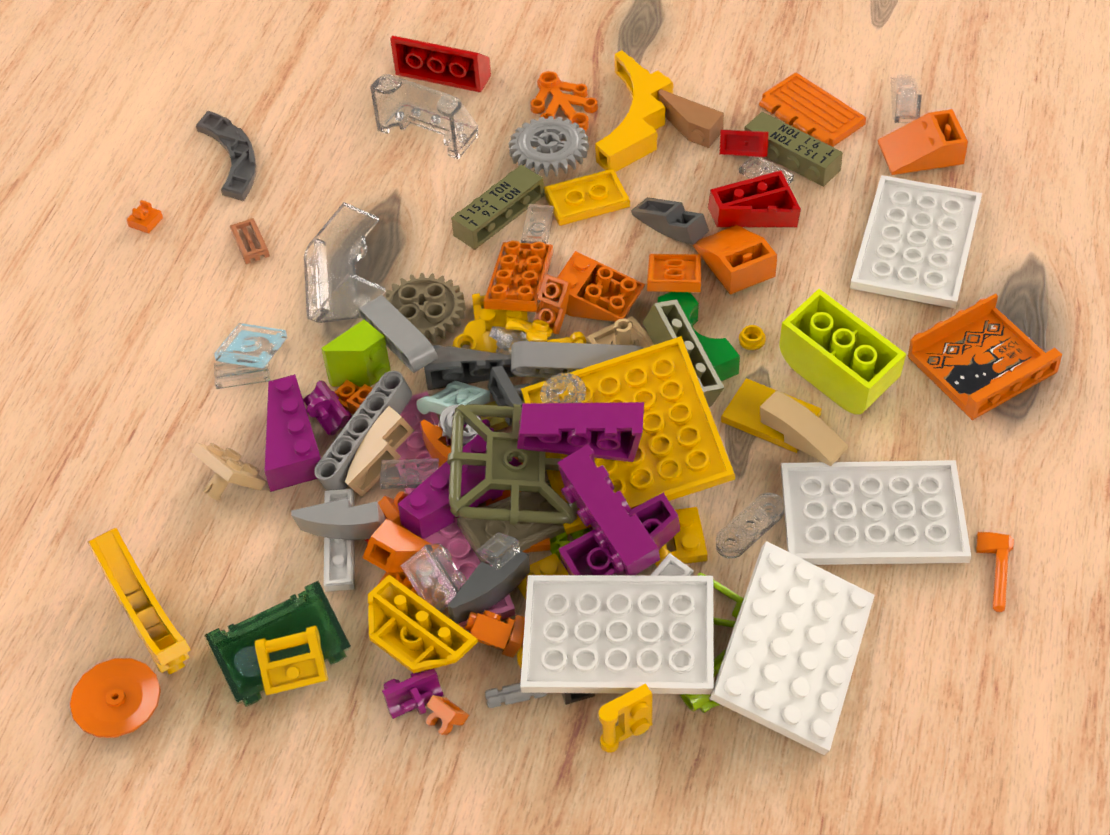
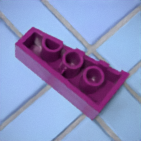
(563, 428)
(290, 442)
(428, 505)
(607, 513)
(588, 558)

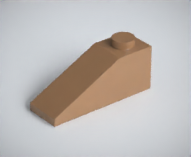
(691, 119)

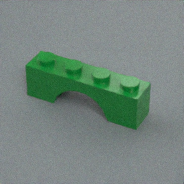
(719, 351)

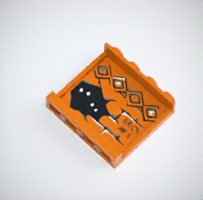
(981, 358)

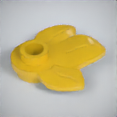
(535, 331)
(476, 337)

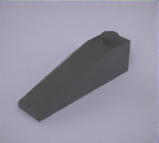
(463, 366)

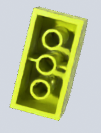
(839, 353)

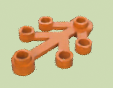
(550, 83)

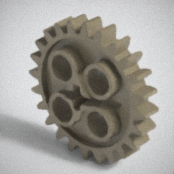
(429, 304)

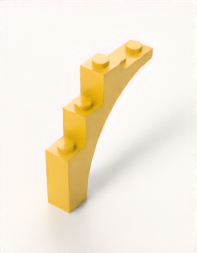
(637, 131)
(144, 611)

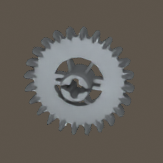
(550, 150)

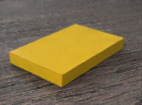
(586, 197)
(744, 413)

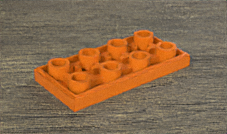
(518, 276)

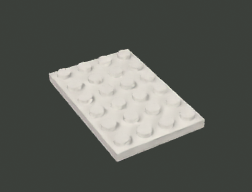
(917, 241)
(875, 512)
(618, 634)
(793, 648)

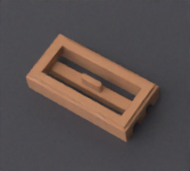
(254, 253)

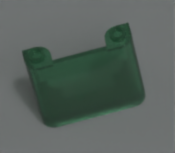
(278, 621)

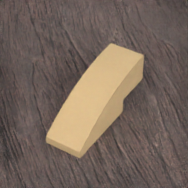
(802, 428)
(378, 444)

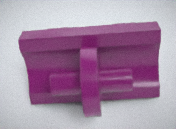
(326, 408)
(411, 693)

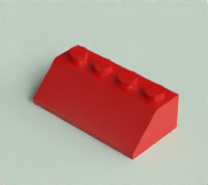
(440, 64)

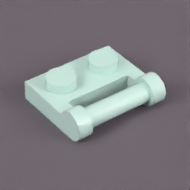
(454, 394)

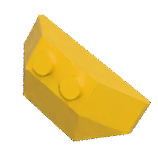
(413, 628)

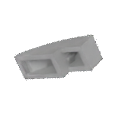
(340, 519)

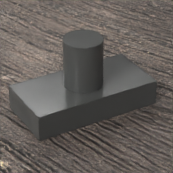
(503, 390)

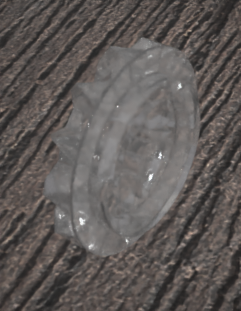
(561, 382)

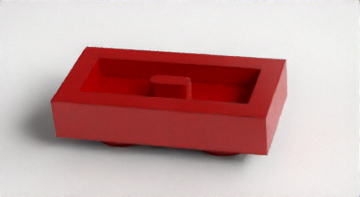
(743, 143)

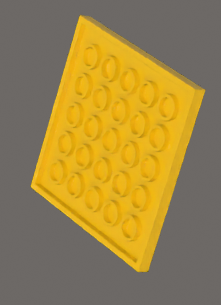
(679, 438)

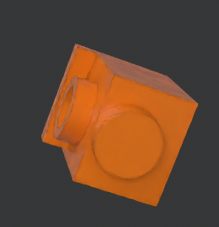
(489, 628)

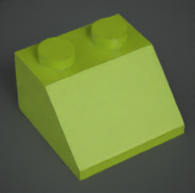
(356, 356)

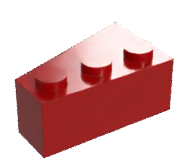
(755, 203)

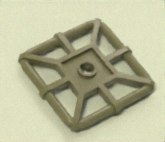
(499, 473)

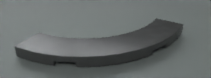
(239, 149)

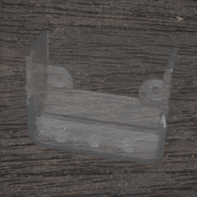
(330, 267)

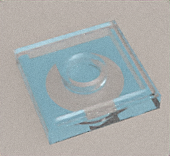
(250, 345)

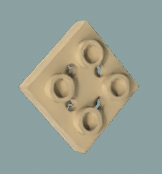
(622, 332)
(227, 469)

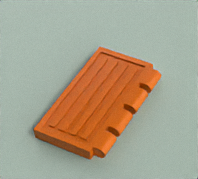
(812, 110)

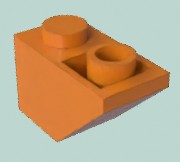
(392, 546)

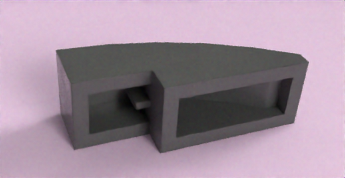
(671, 219)
(488, 587)

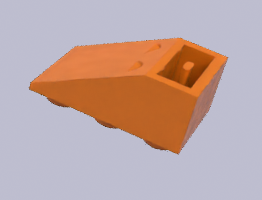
(925, 144)
(738, 258)
(598, 289)

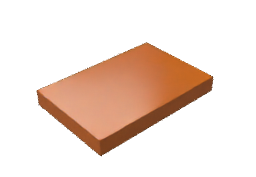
(674, 273)

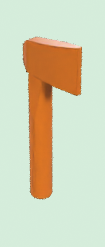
(1001, 545)

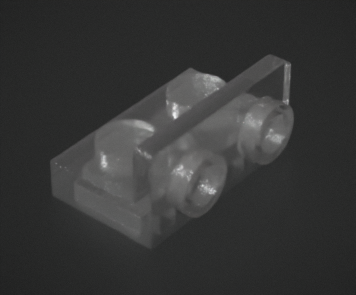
(434, 575)

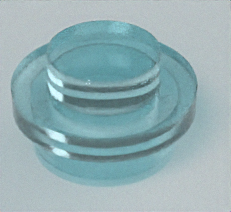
(247, 662)

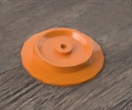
(115, 697)

